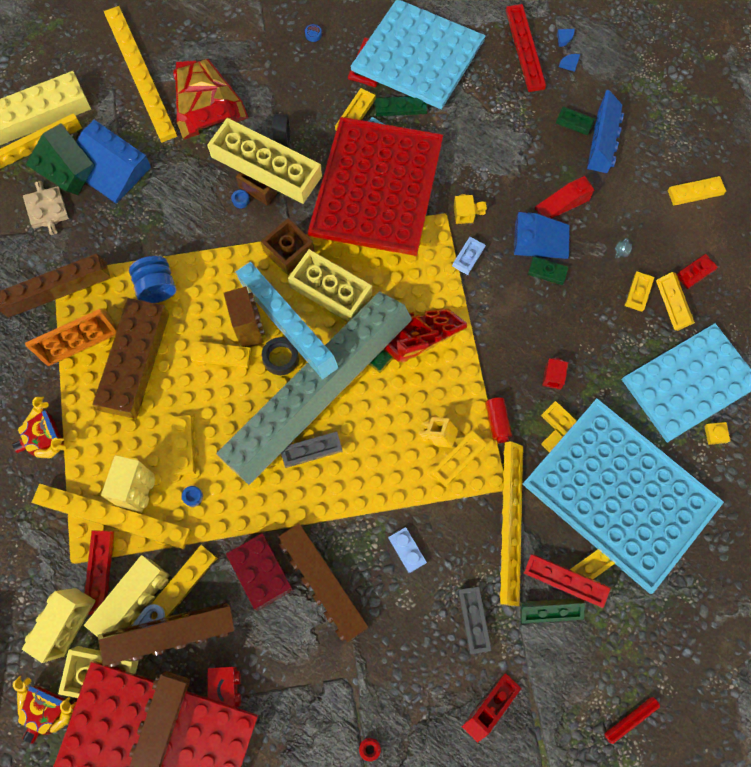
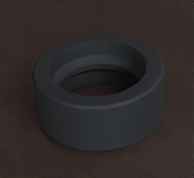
(281, 129)
(280, 370)

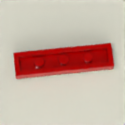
(99, 567)
(567, 580)

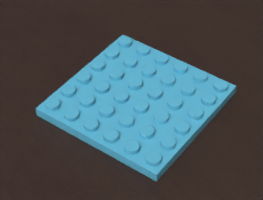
(418, 53)

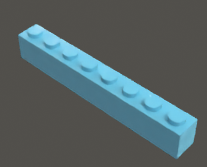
(287, 321)

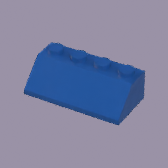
(605, 134)

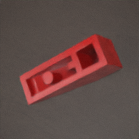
(566, 198)
(491, 708)

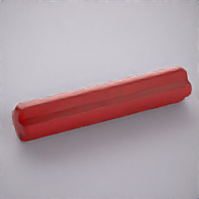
(632, 720)

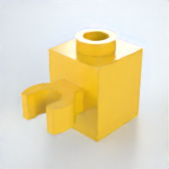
(466, 209)
(440, 432)

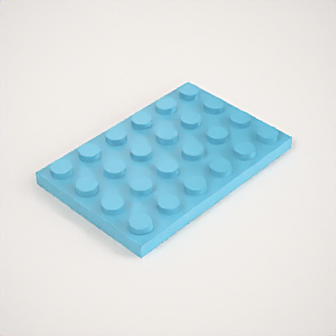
(690, 382)

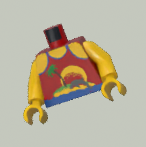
(39, 433)
(41, 710)

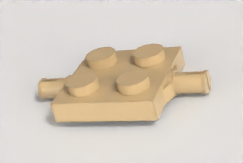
(45, 207)

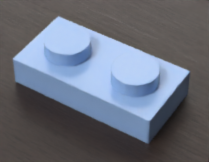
(468, 255)
(407, 550)

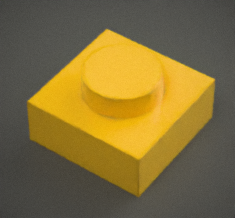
(717, 433)

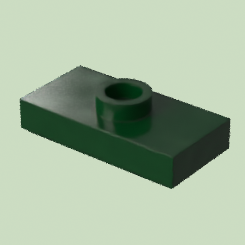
(575, 120)
(548, 270)

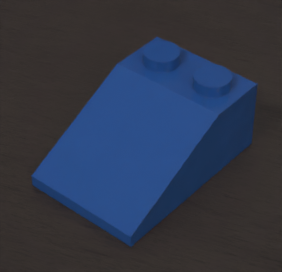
(540, 236)

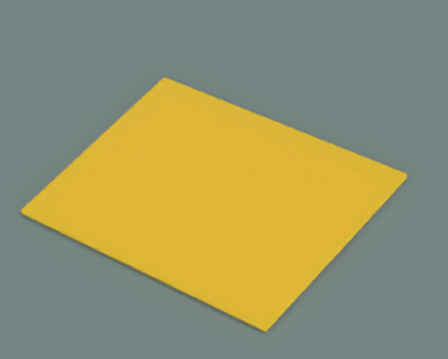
(375, 415)

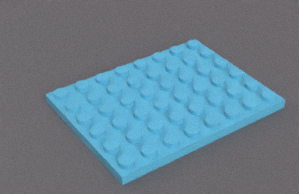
(623, 495)

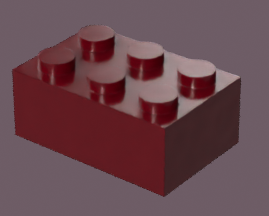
(259, 572)

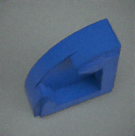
(565, 36)
(569, 62)

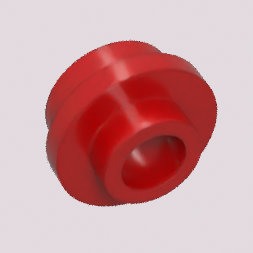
(362, 749)

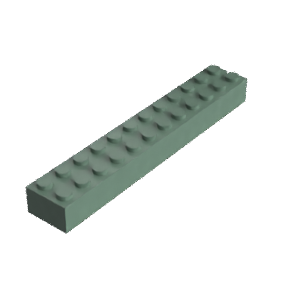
(308, 394)

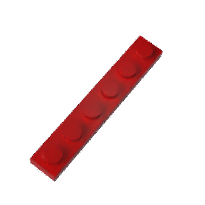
(525, 48)

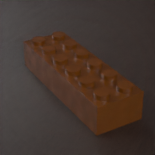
(131, 358)

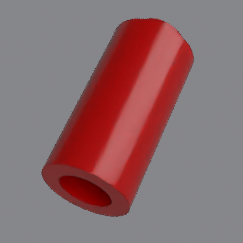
(498, 420)

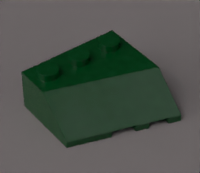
(61, 160)

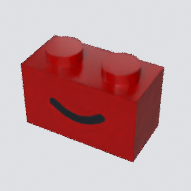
(223, 685)

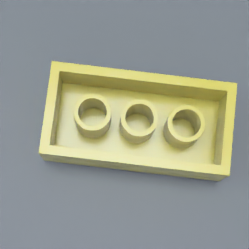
(330, 286)
(128, 597)

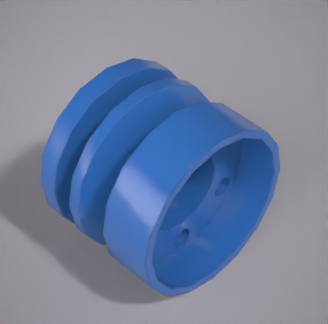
(152, 279)

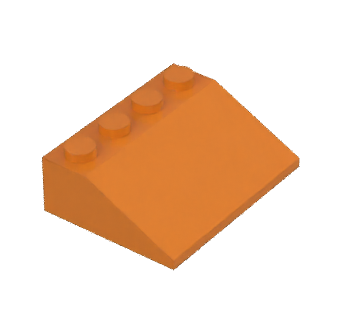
(73, 337)

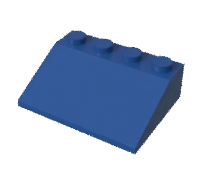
(115, 161)

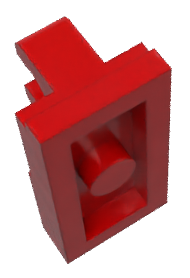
(696, 271)

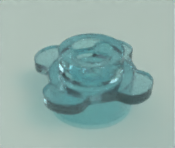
(623, 248)

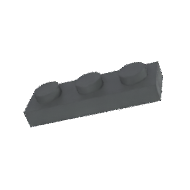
(311, 449)
(474, 620)

